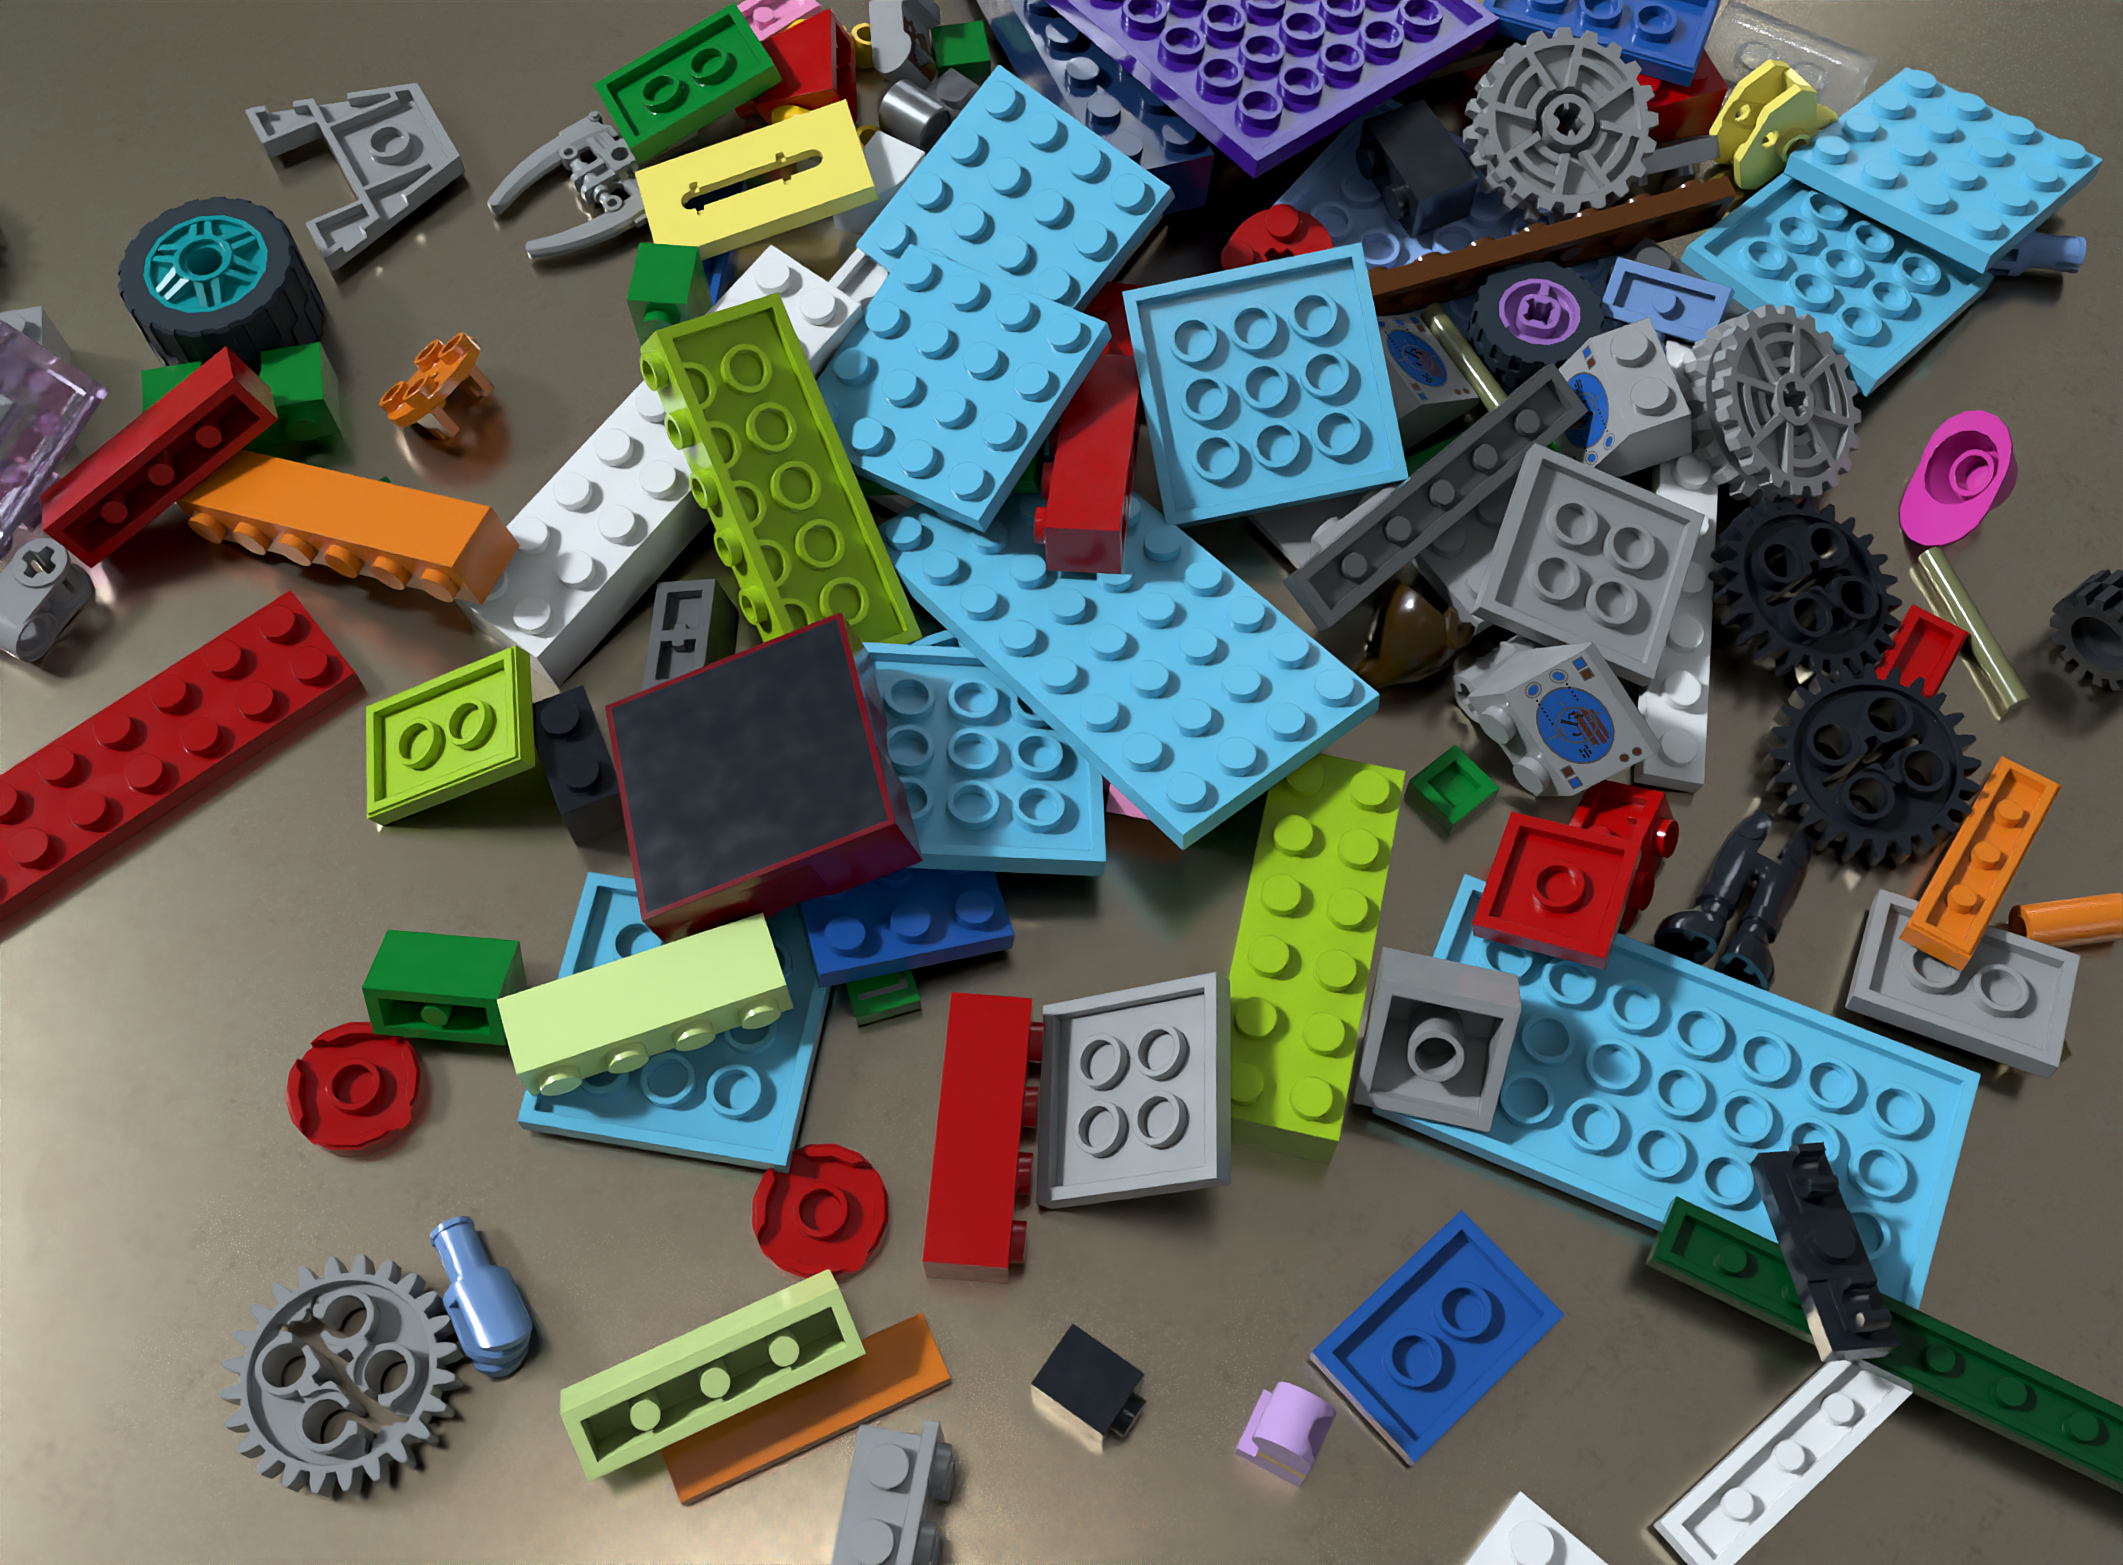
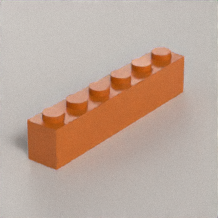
(353, 525)

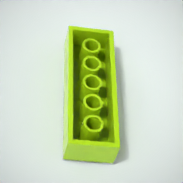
(1308, 952)

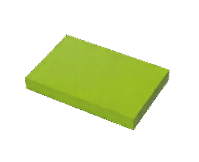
(449, 736)

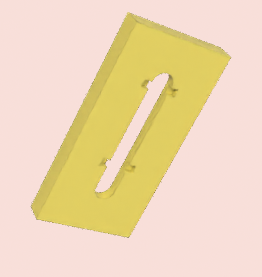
(828, 189)

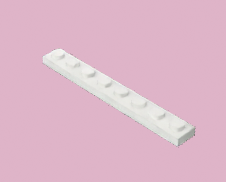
(1678, 696)

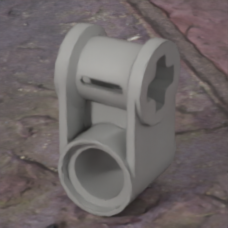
(38, 604)

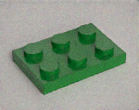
(687, 82)

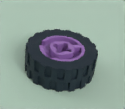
(1532, 318)

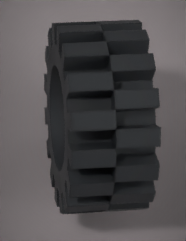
(2092, 627)

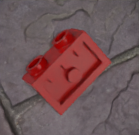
(1637, 816)

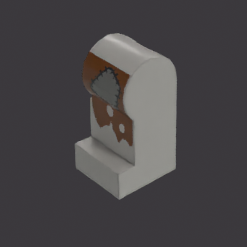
(902, 39)

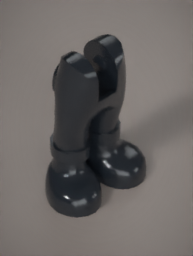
(1777, 884)

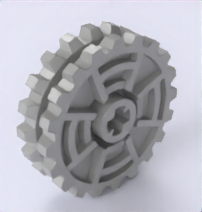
(1601, 120)
(1772, 406)

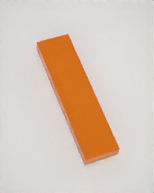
(1980, 864)
(896, 1369)

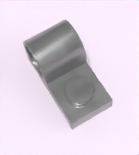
(922, 115)

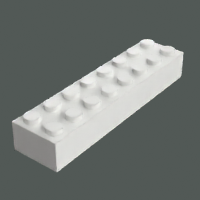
(627, 500)

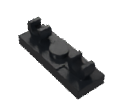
(1824, 1254)

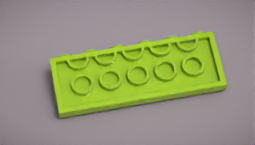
(774, 474)

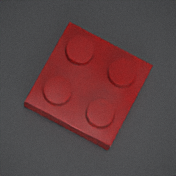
(1557, 890)

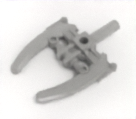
(596, 181)

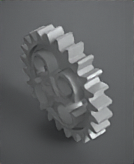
(288, 1420)

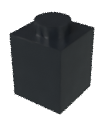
(1090, 1386)

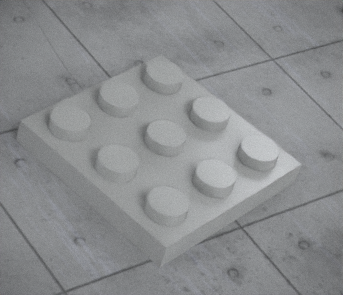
(1589, 563)
(1136, 1093)

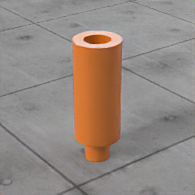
(2070, 920)

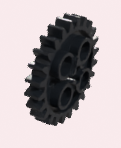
(1791, 549)
(1903, 811)

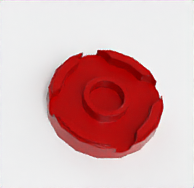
(356, 1090)
(821, 1213)

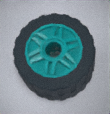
(216, 280)

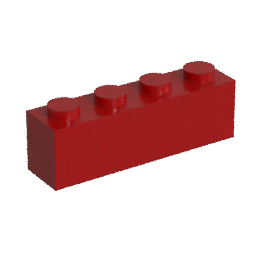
(157, 458)
(1092, 471)
(980, 1137)

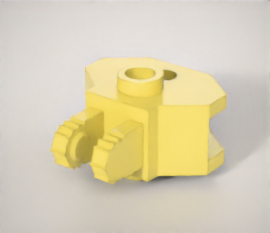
(1774, 119)

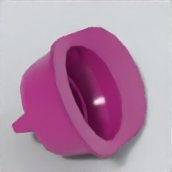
(1959, 479)

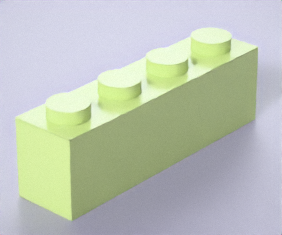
(644, 1006)
(709, 1374)

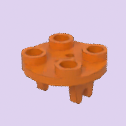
(439, 373)

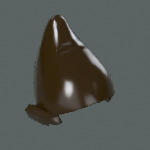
(1410, 638)

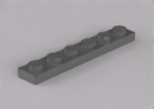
(1433, 498)

